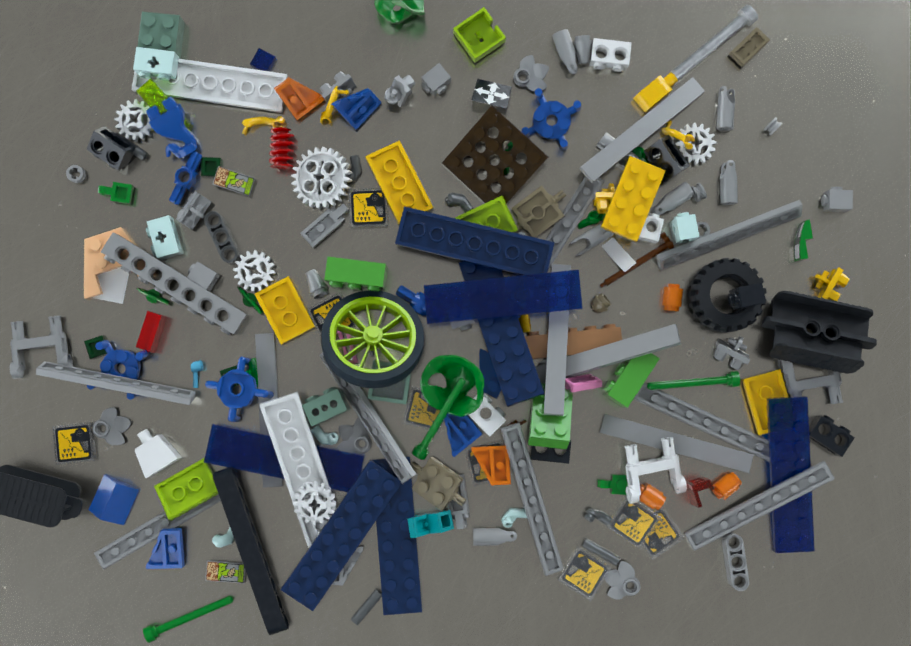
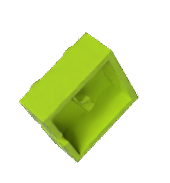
(481, 25)

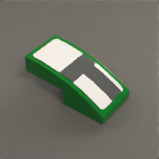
(803, 234)

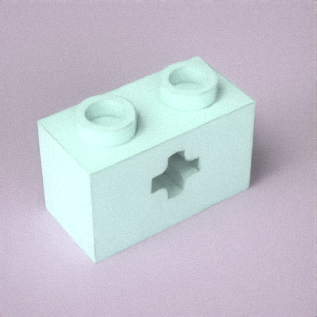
(147, 57)
(684, 228)
(171, 246)

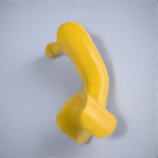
(329, 109)
(261, 120)
(678, 135)

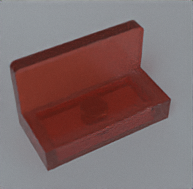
(694, 486)

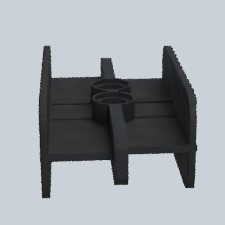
(843, 321)
(37, 497)

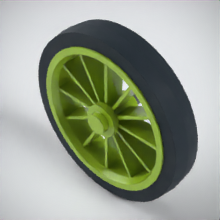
(372, 339)

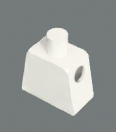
(155, 453)

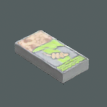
(233, 181)
(225, 571)

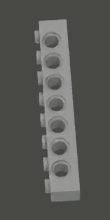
(117, 244)

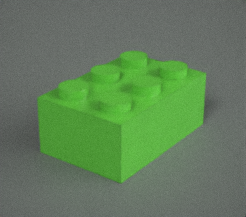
(355, 274)
(629, 379)
(550, 430)

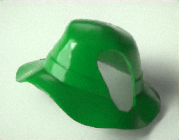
(408, 8)
(453, 368)

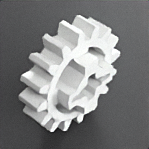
(130, 125)
(705, 142)
(257, 264)
(322, 502)

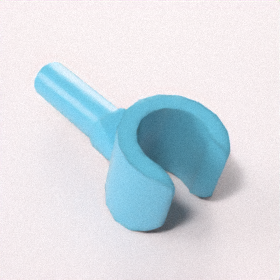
(195, 367)

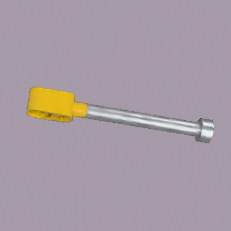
(661, 87)

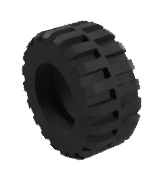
(702, 303)

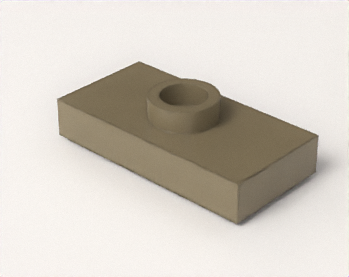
(749, 47)

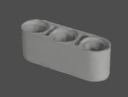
(741, 568)

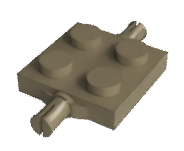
(538, 211)
(437, 484)

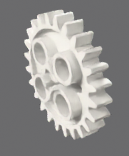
(337, 178)

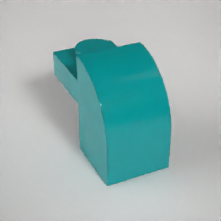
(430, 523)

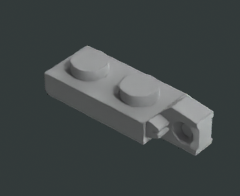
(324, 225)
(459, 512)

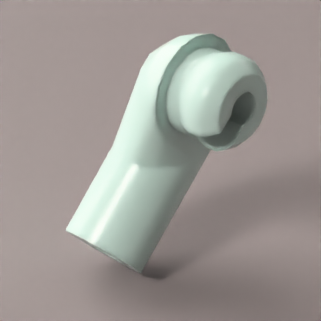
(324, 438)
(511, 515)
(223, 540)

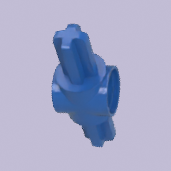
(190, 169)
(416, 301)

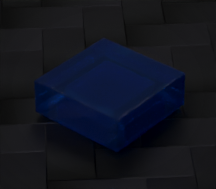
(263, 60)

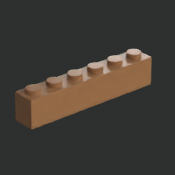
(577, 340)

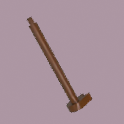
(667, 244)

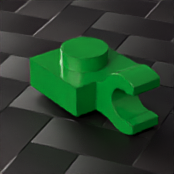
(119, 192)
(617, 484)

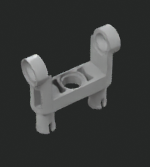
(20, 343)
(796, 388)

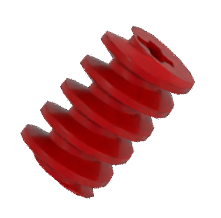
(280, 148)

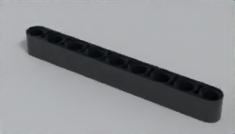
(250, 550)

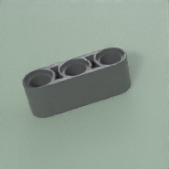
(218, 229)

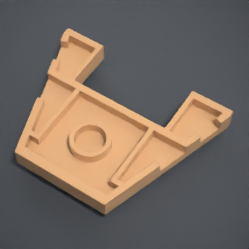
(96, 264)

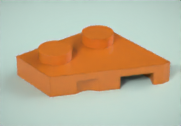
(298, 97)
(494, 463)

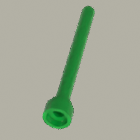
(731, 379)
(421, 450)
(152, 632)

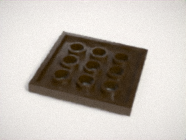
(479, 133)

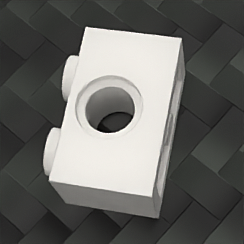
(492, 423)

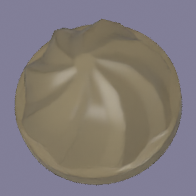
(600, 303)

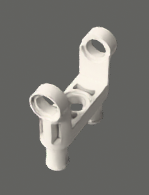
(667, 461)

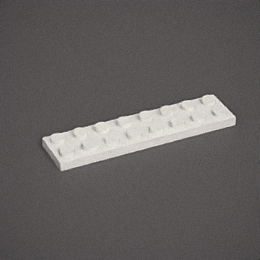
(221, 85)
(296, 452)

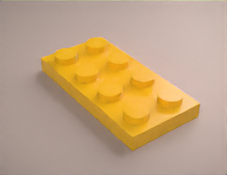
(398, 180)
(632, 199)

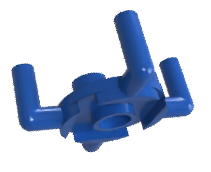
(547, 109)
(127, 358)
(248, 389)

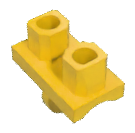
(603, 199)
(835, 278)

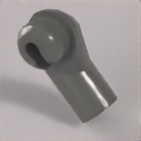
(355, 167)
(460, 199)
(598, 514)

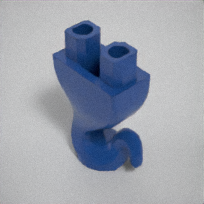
(172, 126)

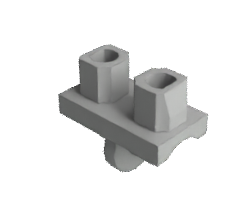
(343, 82)
(399, 90)
(193, 210)
(739, 357)

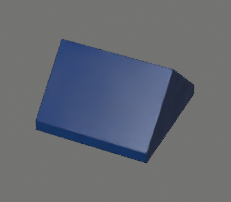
(113, 500)

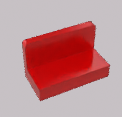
(151, 332)

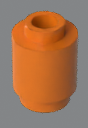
(672, 297)
(726, 486)
(651, 496)

